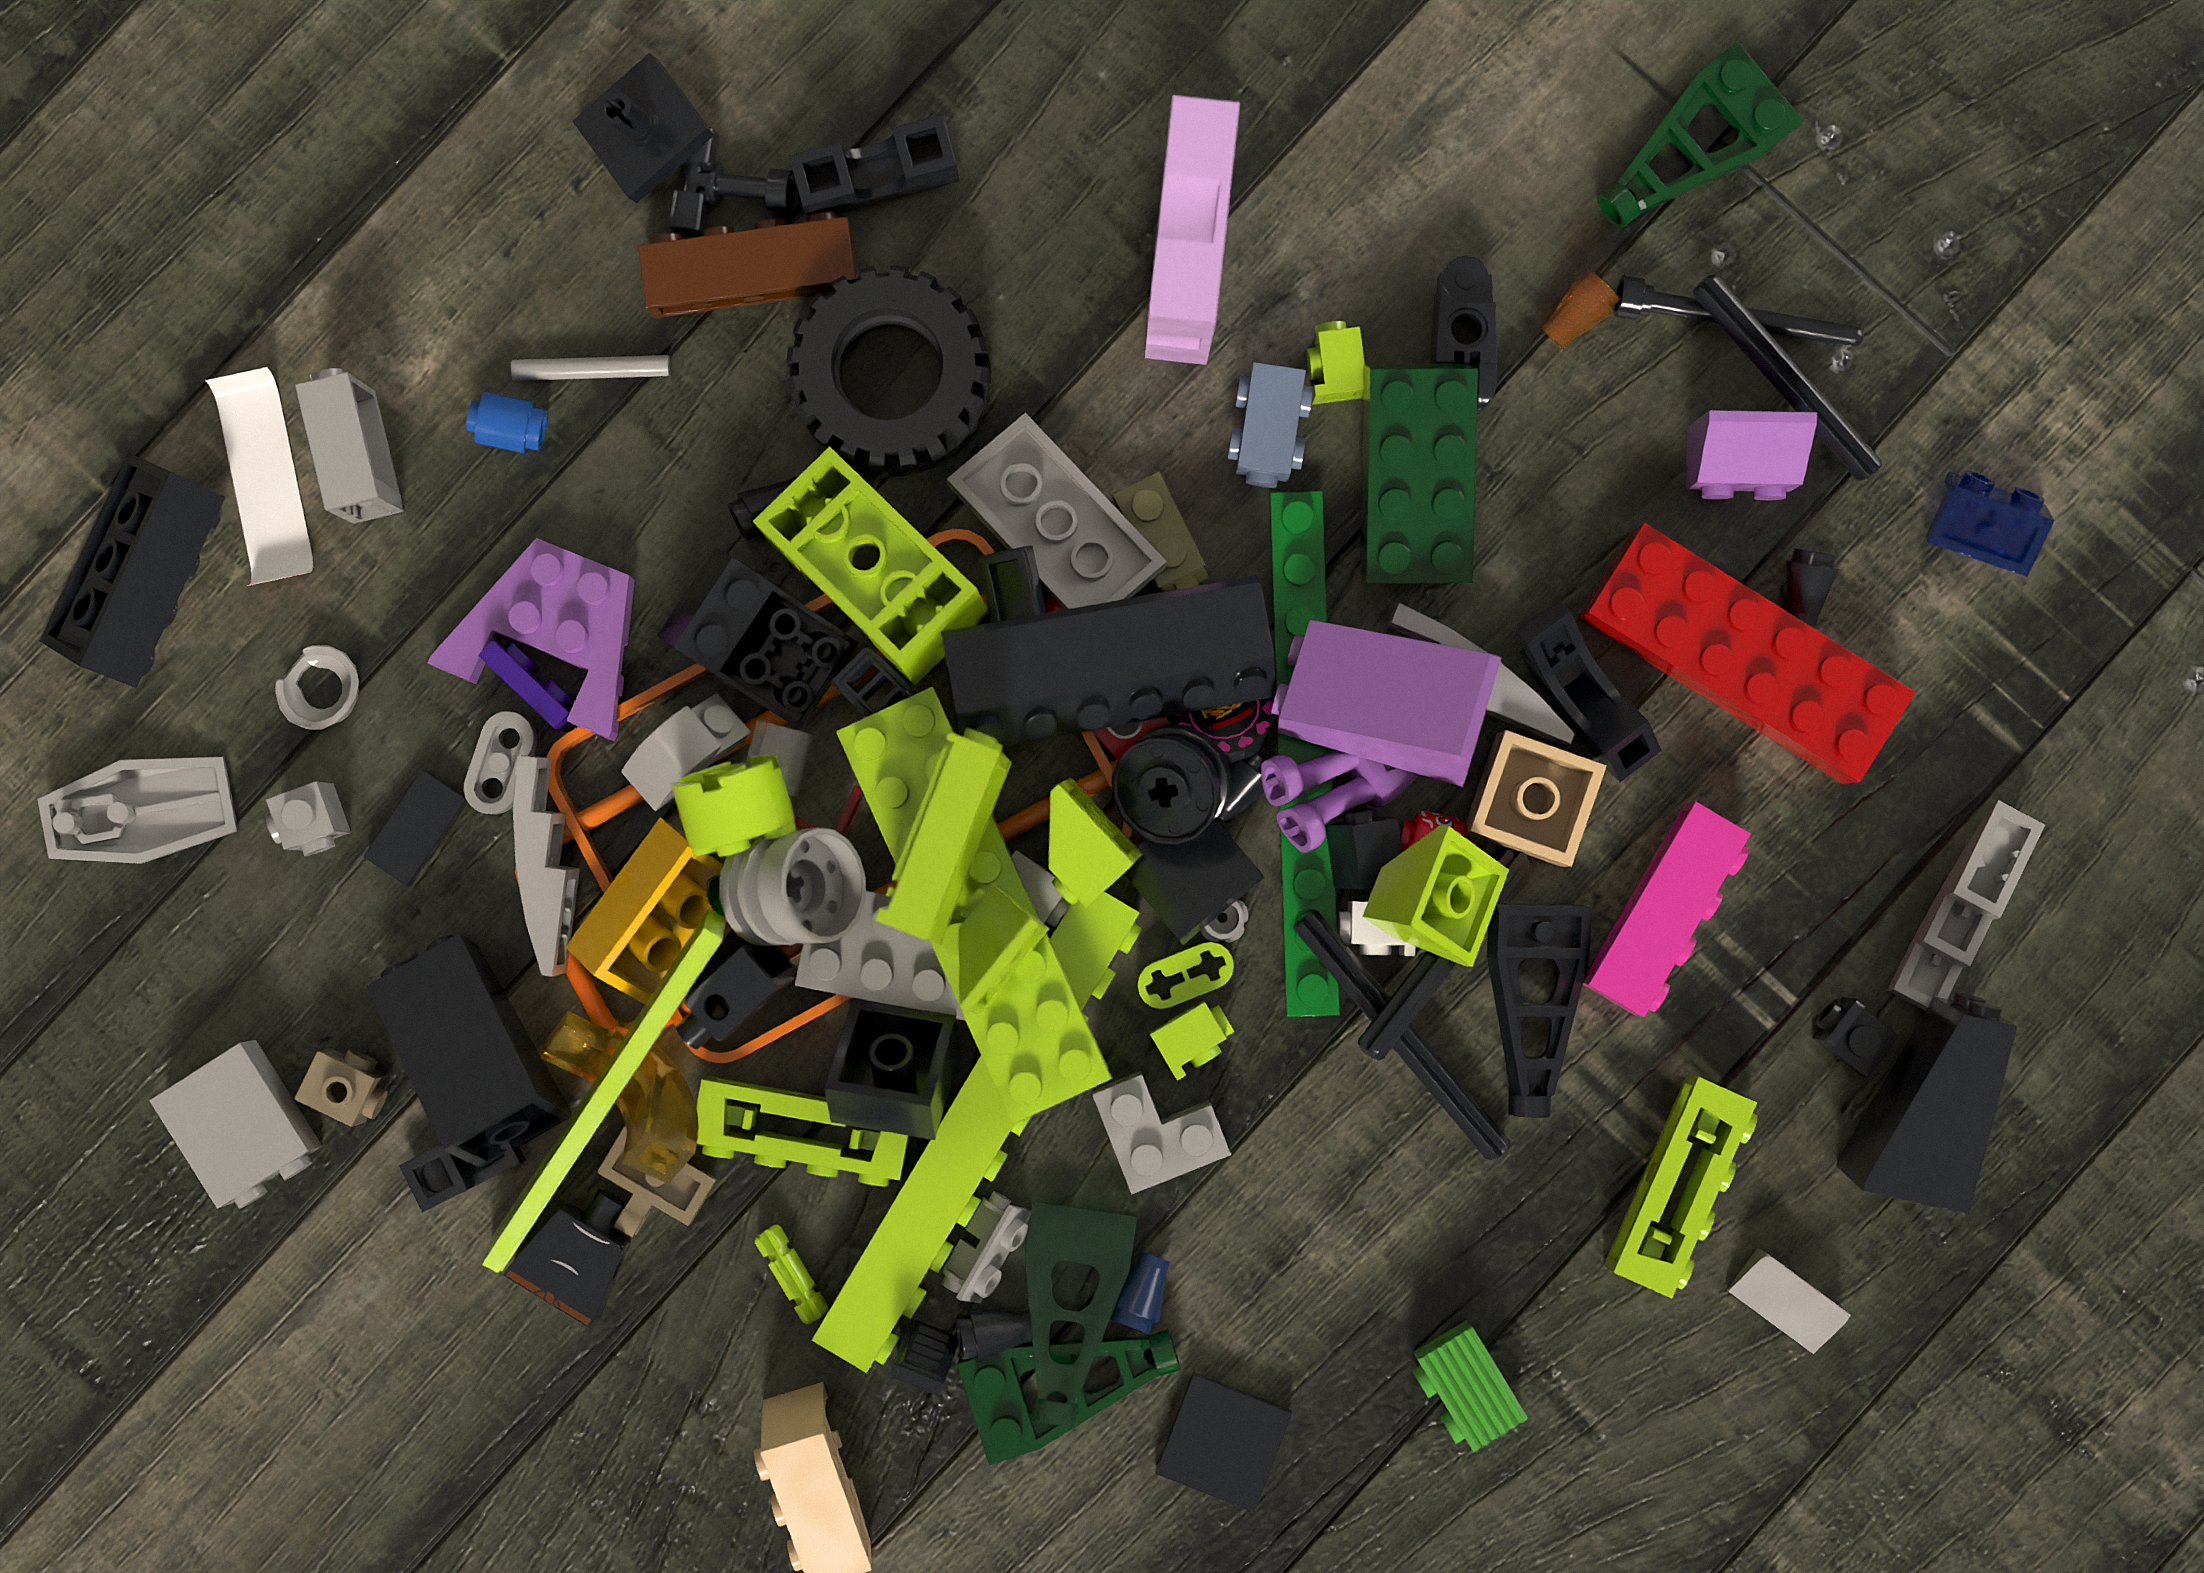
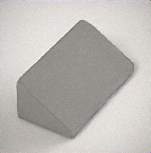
(1787, 1301)

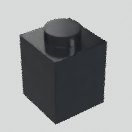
(1361, 847)

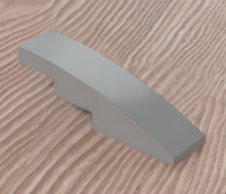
(1510, 696)
(545, 887)
(1967, 905)

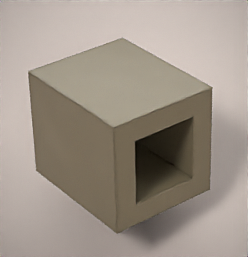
(344, 1086)

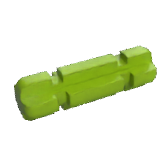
(791, 1274)

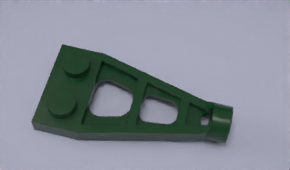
(1744, 99)
(1001, 1406)

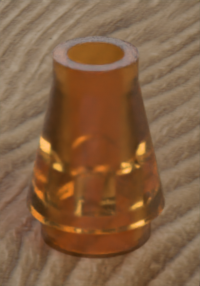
(1582, 308)

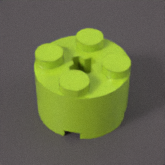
(734, 803)

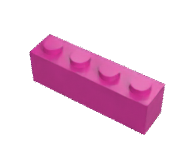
(1666, 909)

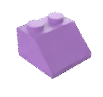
(1748, 453)

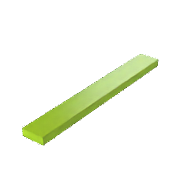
(605, 1090)

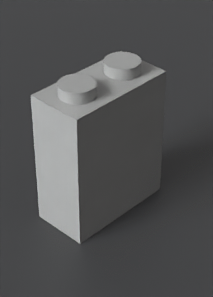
(237, 1125)

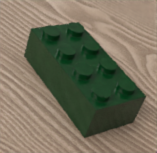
(1418, 473)

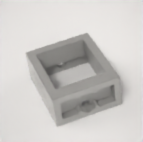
(349, 446)

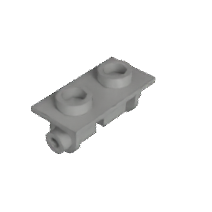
(976, 1270)

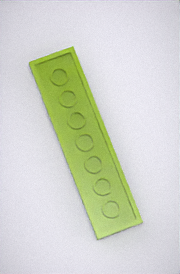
(1034, 1026)

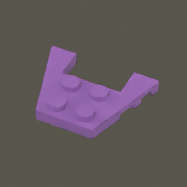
(561, 609)

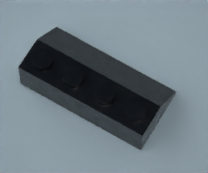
(132, 571)

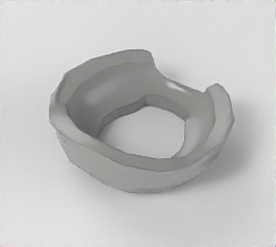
(291, 697)

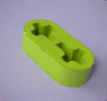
(1189, 987)

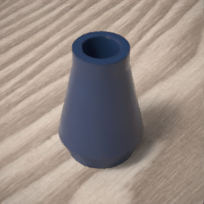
(1142, 1294)

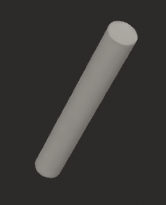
(591, 367)

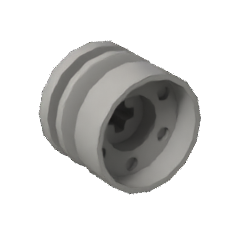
(793, 888)

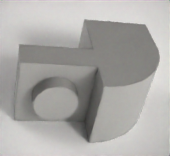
(683, 746)

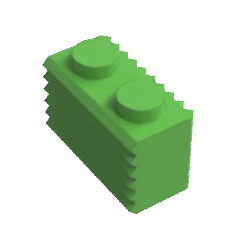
(1469, 1386)

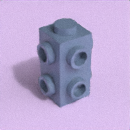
(1268, 440)

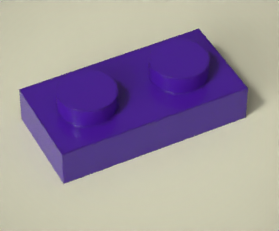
(515, 669)

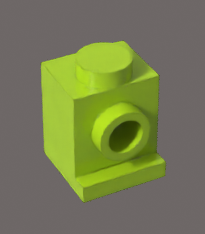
(1336, 363)
(1192, 1037)

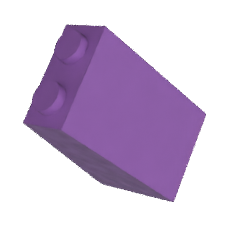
(1387, 698)

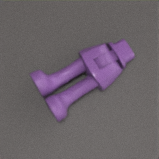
(1305, 822)

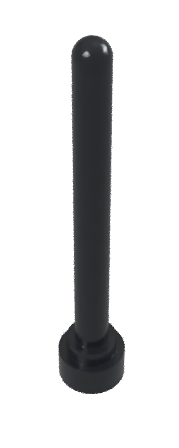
(1641, 299)

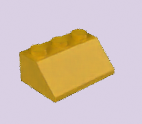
(647, 913)

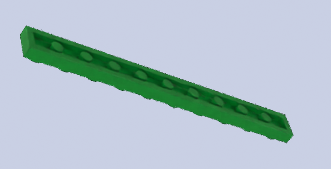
(1305, 877)

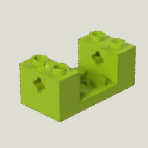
(898, 601)

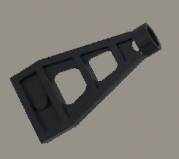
(1536, 932)

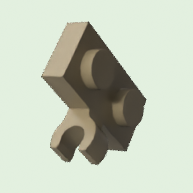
(679, 1198)

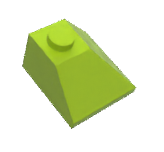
(1085, 845)
(1438, 895)
(992, 945)

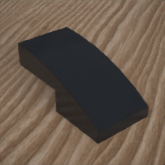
(441, 1176)

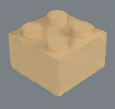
(1534, 798)

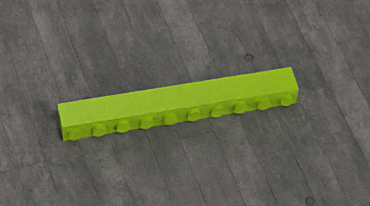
(956, 1161)

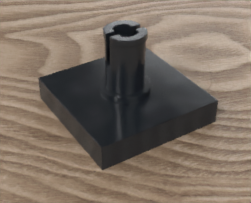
(643, 128)

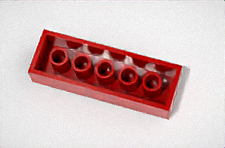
(1746, 655)

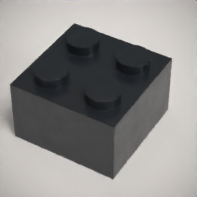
(892, 1069)

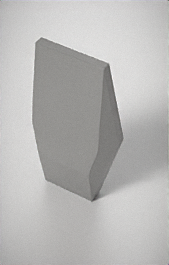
(139, 810)

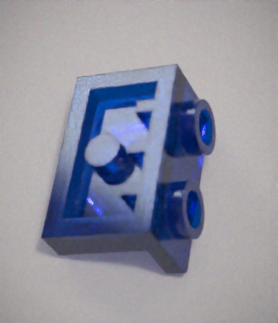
(1991, 522)

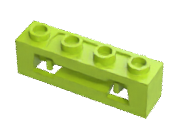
(774, 1149)
(1710, 1175)

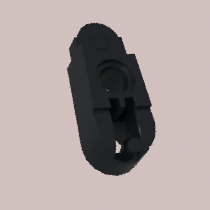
(1466, 296)

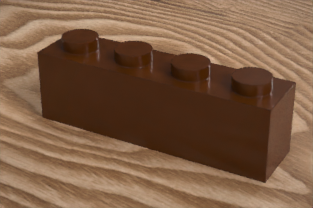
(746, 266)

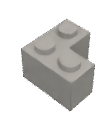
(1153, 1147)

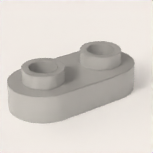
(497, 761)

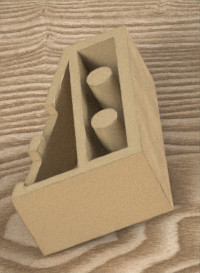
(811, 1485)

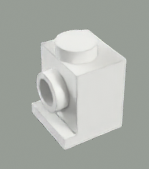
(1372, 940)

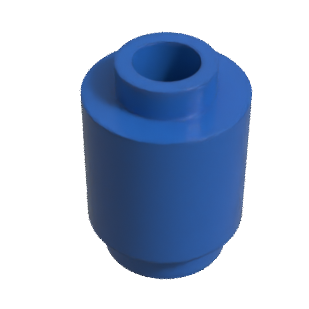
(507, 423)

